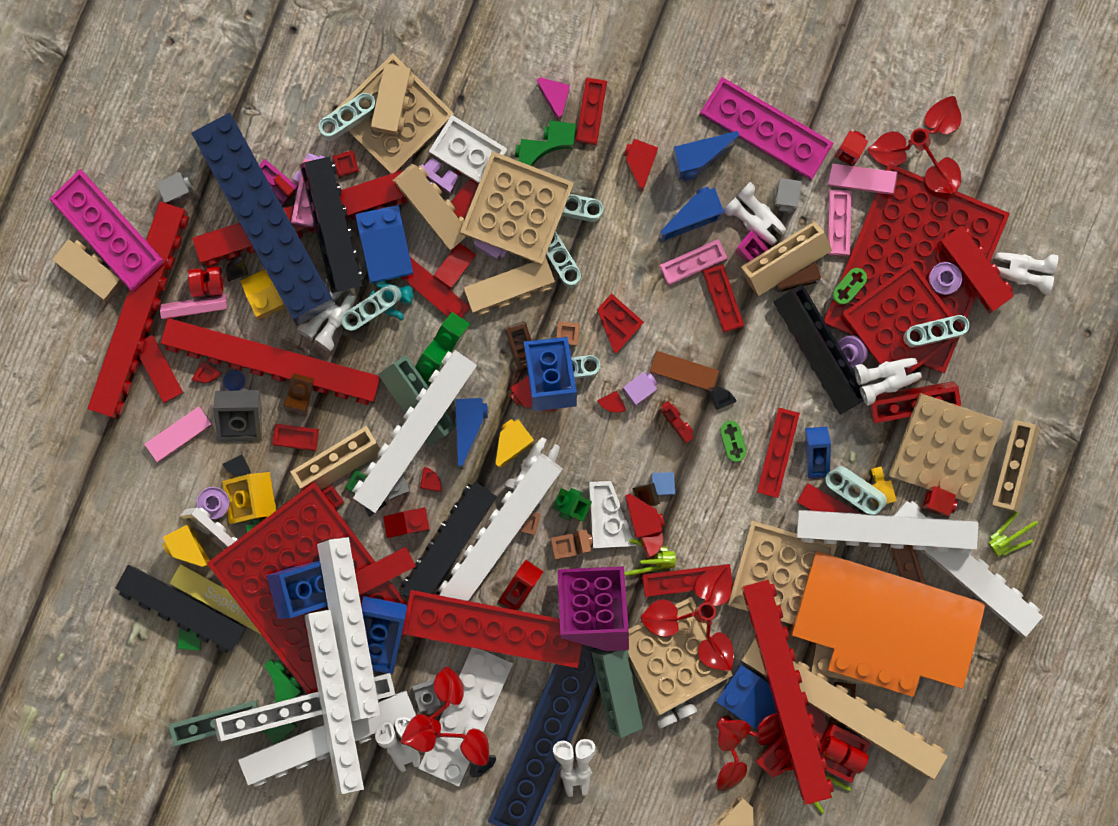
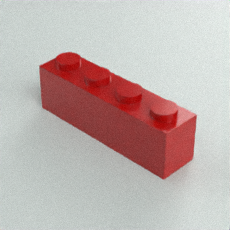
(976, 269)
(901, 403)

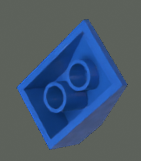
(696, 156)
(698, 212)
(384, 244)
(550, 374)
(469, 422)
(298, 590)
(383, 630)
(747, 697)

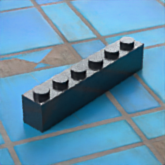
(331, 225)
(820, 348)
(450, 541)
(181, 608)

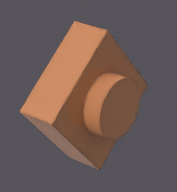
(569, 330)
(531, 524)
(583, 541)
(563, 546)

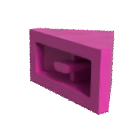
(555, 95)
(750, 247)

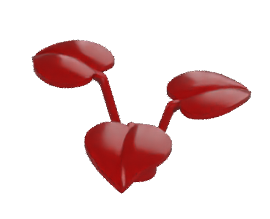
(892, 148)
(716, 589)
(423, 731)
(731, 734)

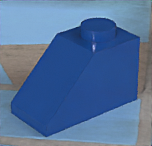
(817, 451)

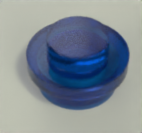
(234, 380)

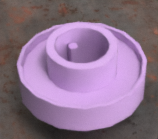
(945, 278)
(854, 350)
(214, 501)

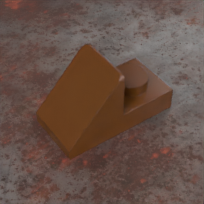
(299, 395)

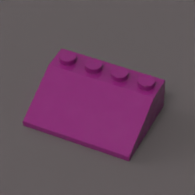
(594, 607)

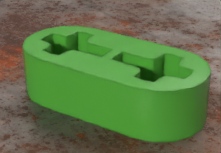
(853, 289)
(738, 440)

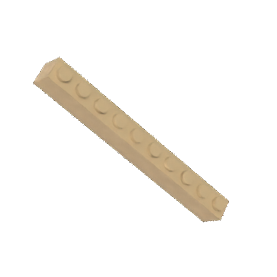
(861, 719)

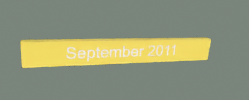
(210, 594)

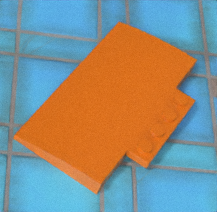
(887, 625)

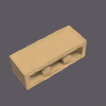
(392, 99)
(88, 269)

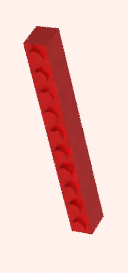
(361, 198)
(137, 315)
(269, 360)
(786, 692)

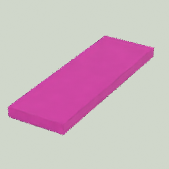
(766, 128)
(106, 230)

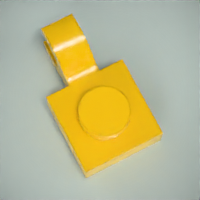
(884, 486)

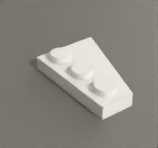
(606, 517)
(207, 526)

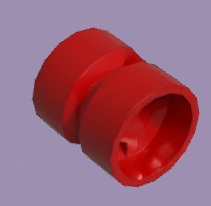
(198, 278)

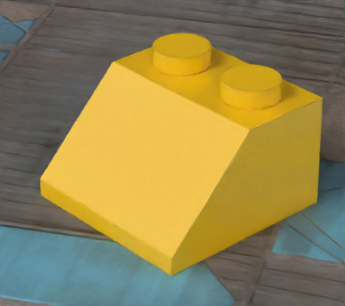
(262, 294)
(512, 442)
(249, 497)
(186, 546)

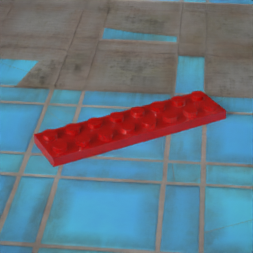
(489, 628)

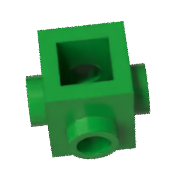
(571, 504)

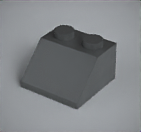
(238, 415)

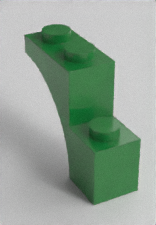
(558, 136)
(446, 340)
(284, 689)

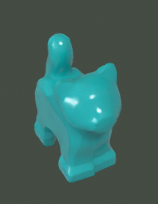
(406, 298)

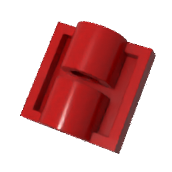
(844, 752)

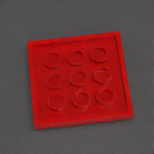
(891, 310)

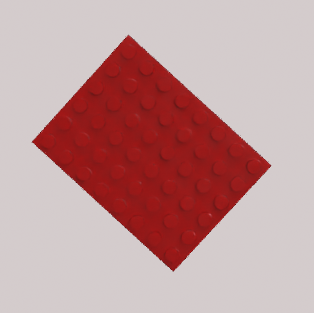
(907, 230)
(283, 542)

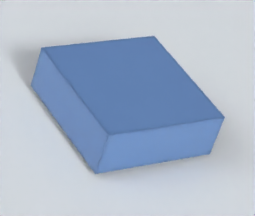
(664, 483)

